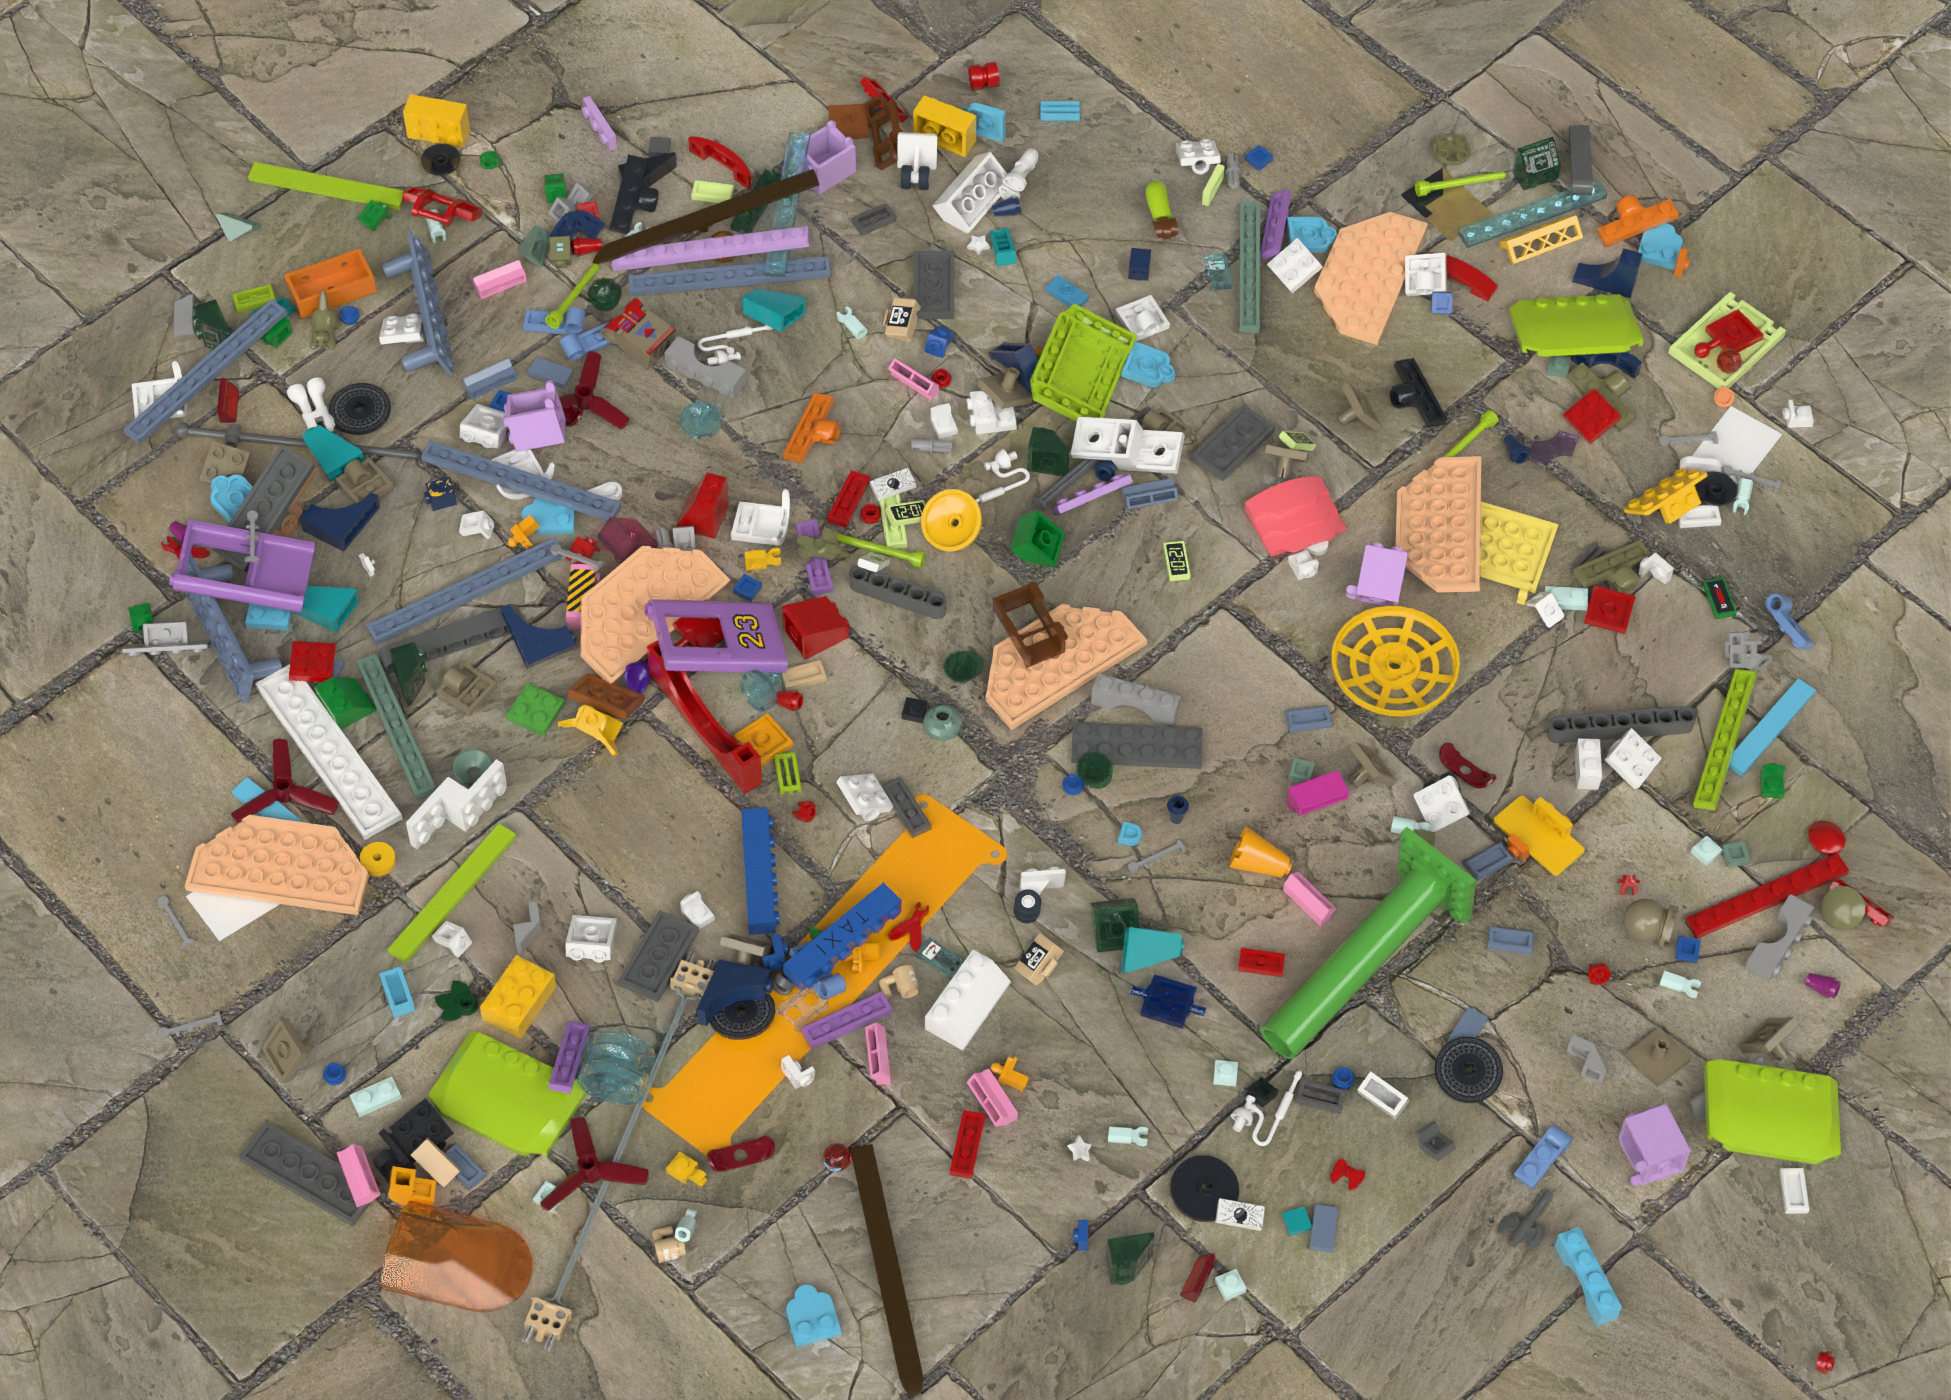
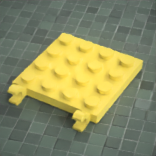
(1514, 548)

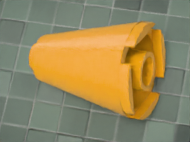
(1259, 856)

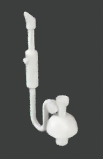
(720, 356)
(1002, 460)
(1243, 1115)

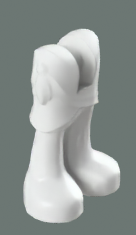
(1015, 180)
(315, 390)

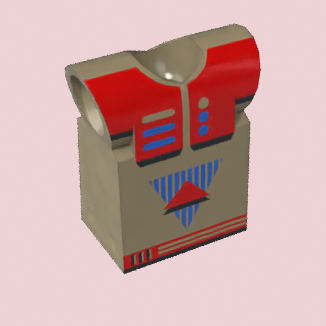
(639, 333)

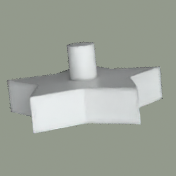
(978, 244)
(367, 564)
(1080, 1149)

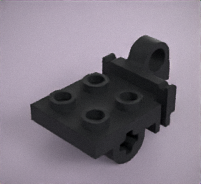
(408, 1135)

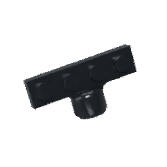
(632, 195)
(1416, 393)

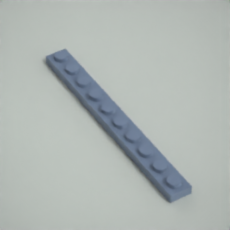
(725, 277)
(205, 372)
(520, 481)
(463, 591)

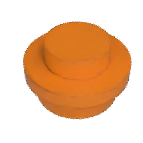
(1724, 397)

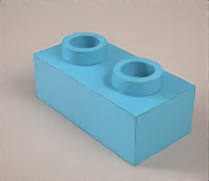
(397, 992)

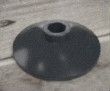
(440, 159)
(1721, 484)

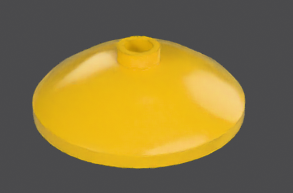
(941, 513)

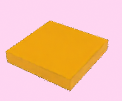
(765, 737)

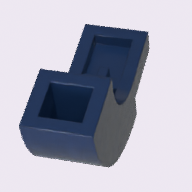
(1624, 361)

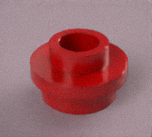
(941, 374)
(870, 509)
(1825, 1362)

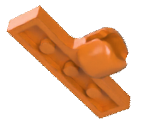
(1636, 219)
(812, 428)

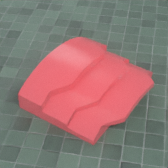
(1294, 515)

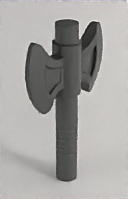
(1524, 1229)

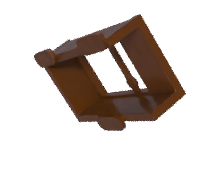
(1041, 650)

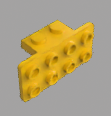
(1673, 496)
(1543, 831)

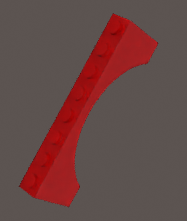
(737, 758)

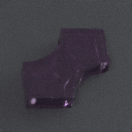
(1561, 445)

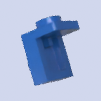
(938, 341)
(776, 961)

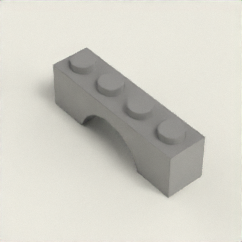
(724, 378)
(1112, 692)
(1767, 957)

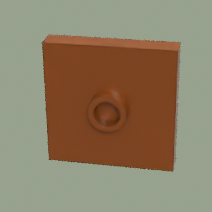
(850, 120)

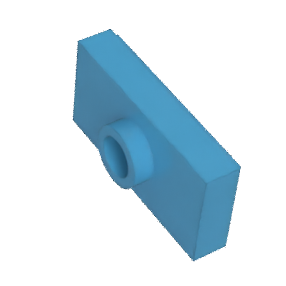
(1066, 292)

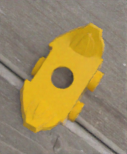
(597, 725)

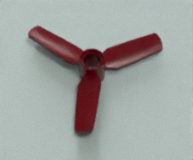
(585, 398)
(298, 794)
(590, 1169)

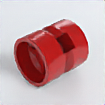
(983, 76)

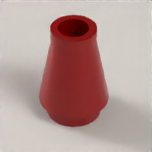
(583, 246)
(790, 699)

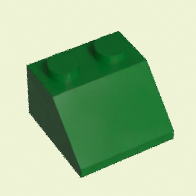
(1037, 539)
(344, 700)

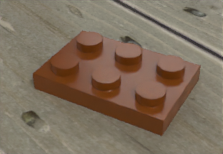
(605, 696)

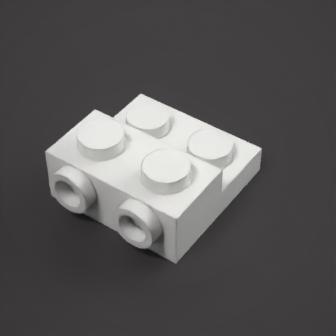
(988, 416)
(484, 426)
(591, 938)

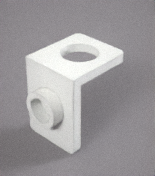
(1546, 607)

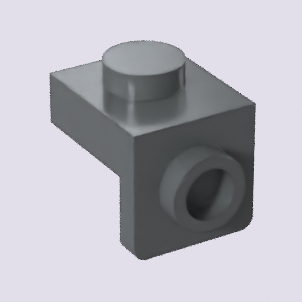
(1434, 1142)

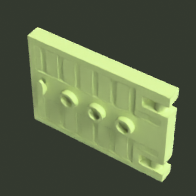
(1684, 347)

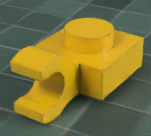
(760, 559)
(685, 1168)

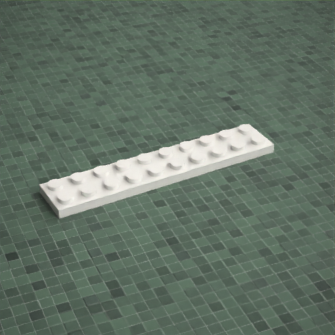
(329, 753)

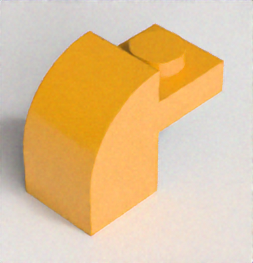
(406, 1188)

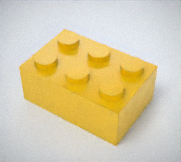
(436, 120)
(952, 125)
(518, 997)

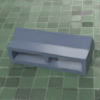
(489, 379)
(1149, 493)

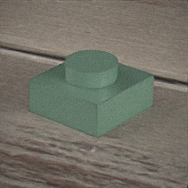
(1558, 366)
(1301, 770)
(1735, 854)

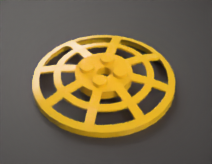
(1395, 653)

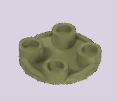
(1451, 148)
(1843, 908)

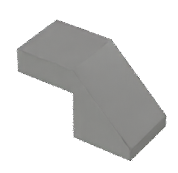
(578, 195)
(684, 538)
(527, 932)
(1593, 1067)

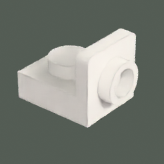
(1797, 415)
(943, 421)
(476, 523)
(1303, 565)
(1657, 566)
(695, 910)
(453, 938)
(794, 1072)

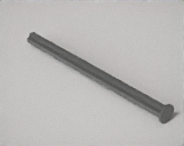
(1074, 474)

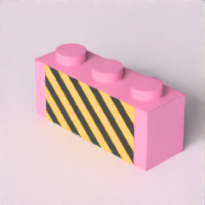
(581, 581)

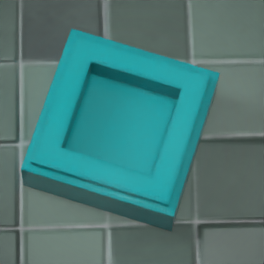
(1296, 1221)

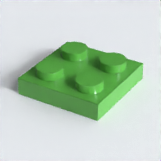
(535, 709)

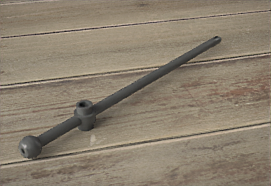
(234, 436)

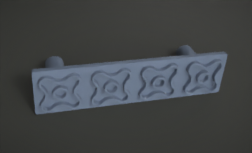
(432, 317)
(221, 636)

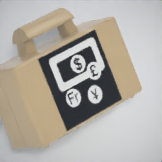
(901, 319)
(1039, 959)

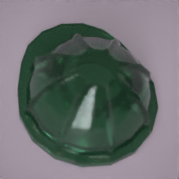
(604, 294)
(963, 666)
(1095, 770)

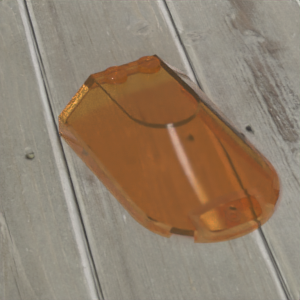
(455, 1259)

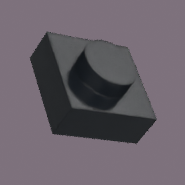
(914, 710)
(1262, 1092)

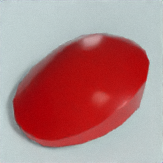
(1826, 838)

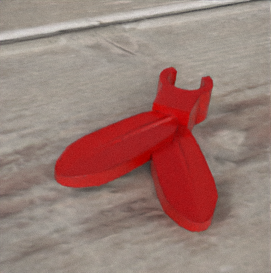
(174, 547)
(913, 926)

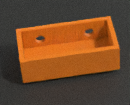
(339, 282)

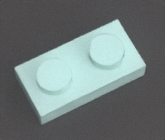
(1569, 597)
(375, 1096)

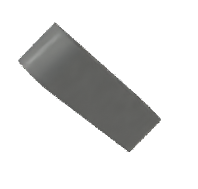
(1580, 160)
(907, 592)

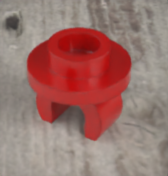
(806, 812)
(1628, 880)
(1598, 974)

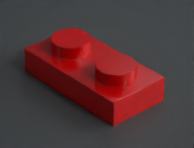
(1261, 962)

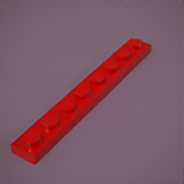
(1766, 896)

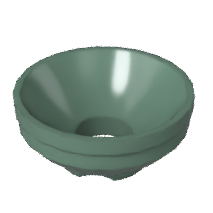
(944, 729)
(468, 761)

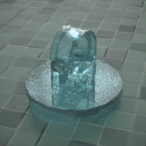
(700, 420)
(761, 689)

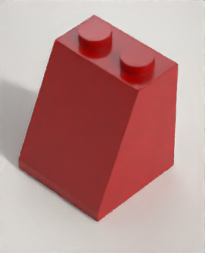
(706, 506)
(814, 625)

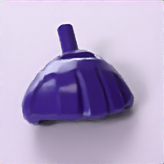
(637, 676)

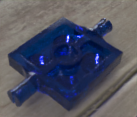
(1168, 1001)

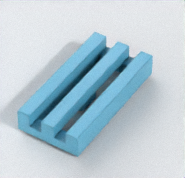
(1060, 110)

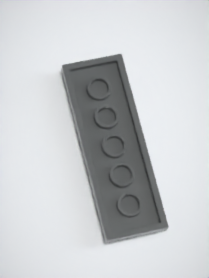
(1139, 744)
(302, 1172)

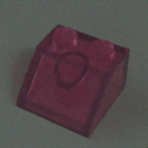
(625, 537)

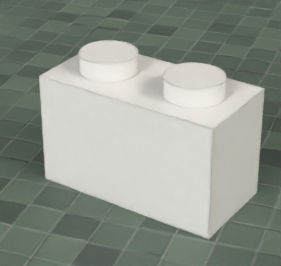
(1588, 764)
(1383, 1095)

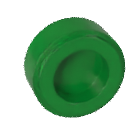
(489, 160)

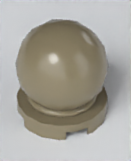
(1649, 921)

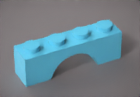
(1598, 1293)

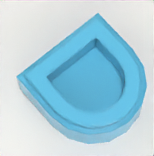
(1129, 834)

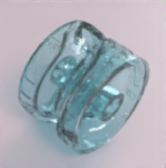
(616, 1068)

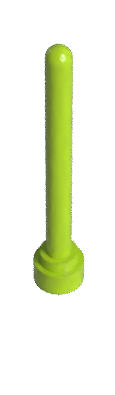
(1422, 187)
(555, 318)
(1488, 420)
(915, 558)

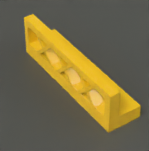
(1536, 233)

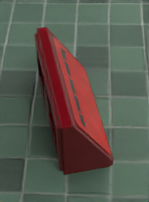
(227, 401)
(1198, 1277)

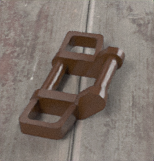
(874, 122)

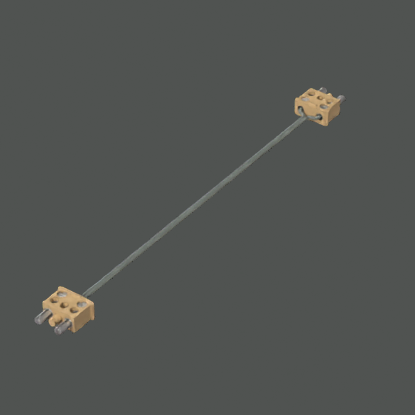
(688, 980)

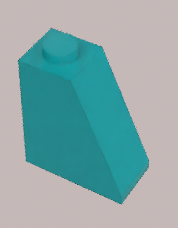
(774, 308)
(330, 451)
(329, 606)
(1148, 948)

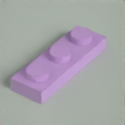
(599, 123)

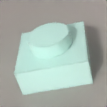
(1706, 851)
(1225, 1073)
(1230, 1284)

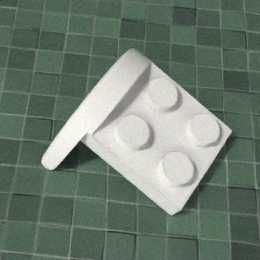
(148, 392)
(524, 461)
(762, 522)

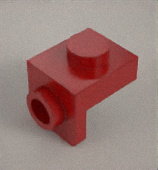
(585, 547)

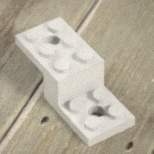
(1127, 445)
(456, 804)

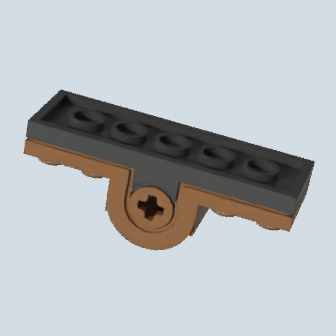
(274, 500)

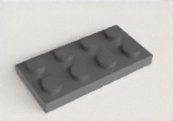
(934, 284)
(1233, 442)
(658, 956)

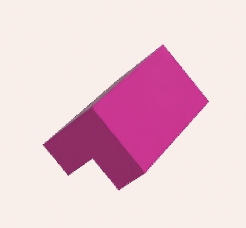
(1317, 793)

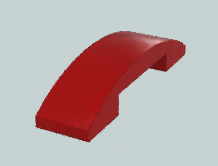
(705, 147)
(1470, 276)

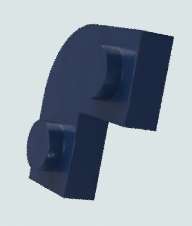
(578, 221)

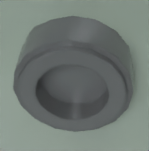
(781, 980)

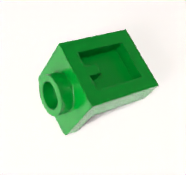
(554, 186)
(374, 214)
(278, 333)
(139, 615)
(1772, 781)

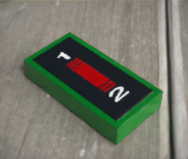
(1719, 598)

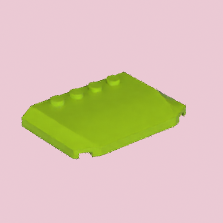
(1575, 325)
(1080, 364)
(504, 1096)
(1772, 1111)

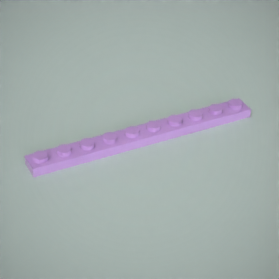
(715, 248)

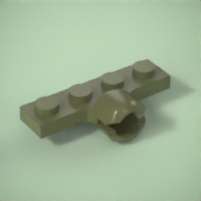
(1610, 388)
(1614, 567)

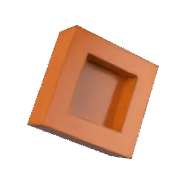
(1682, 262)
(1517, 847)

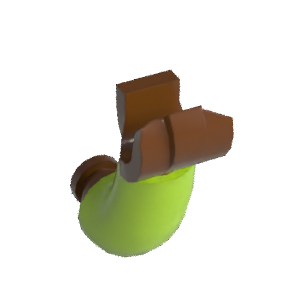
(1158, 203)

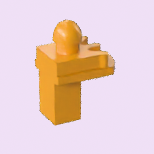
(522, 532)
(865, 952)
(1008, 1075)

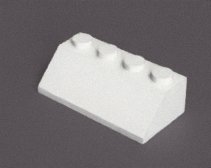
(971, 193)
(967, 1000)

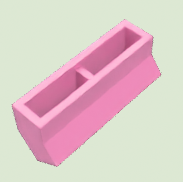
(499, 279)
(933, 387)
(1309, 898)
(881, 1053)
(992, 1098)
(358, 1174)

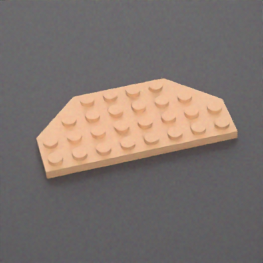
(1368, 273)
(1442, 524)
(613, 610)
(1093, 646)
(281, 865)

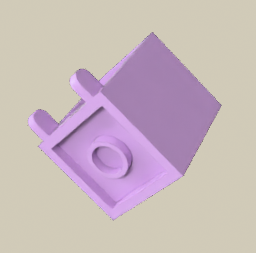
(830, 157)
(535, 418)
(1380, 576)
(1653, 1145)

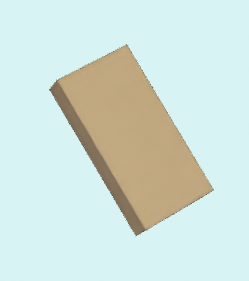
(804, 675)
(435, 1162)

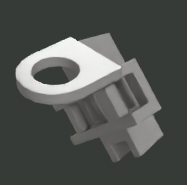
(1738, 654)

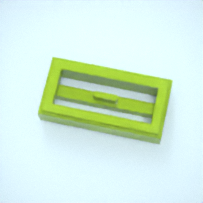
(254, 301)
(789, 788)

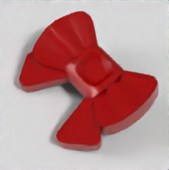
(1355, 1176)

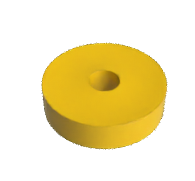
(378, 850)

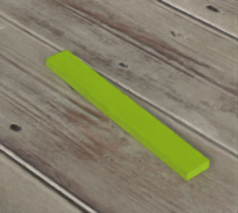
(325, 185)
(1725, 739)
(451, 893)

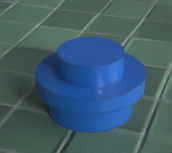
(349, 315)
(1073, 785)
(334, 1074)
(1343, 1078)

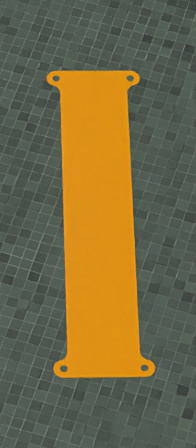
(734, 1076)

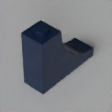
(1612, 277)
(1017, 356)
(339, 525)
(536, 643)
(733, 984)

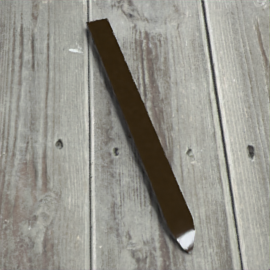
(710, 215)
(888, 1270)

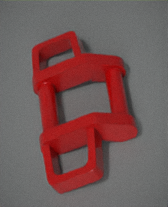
(423, 197)

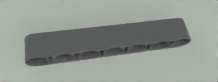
(454, 636)
(1612, 720)

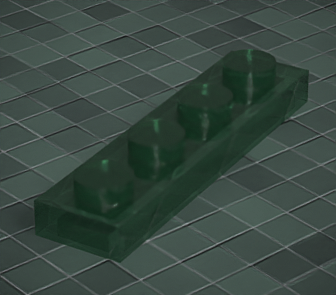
(746, 221)

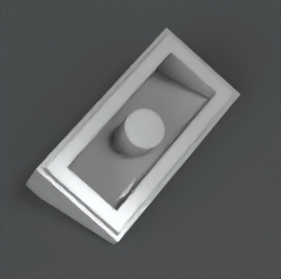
(182, 316)

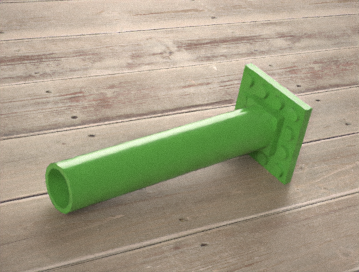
(1426, 883)

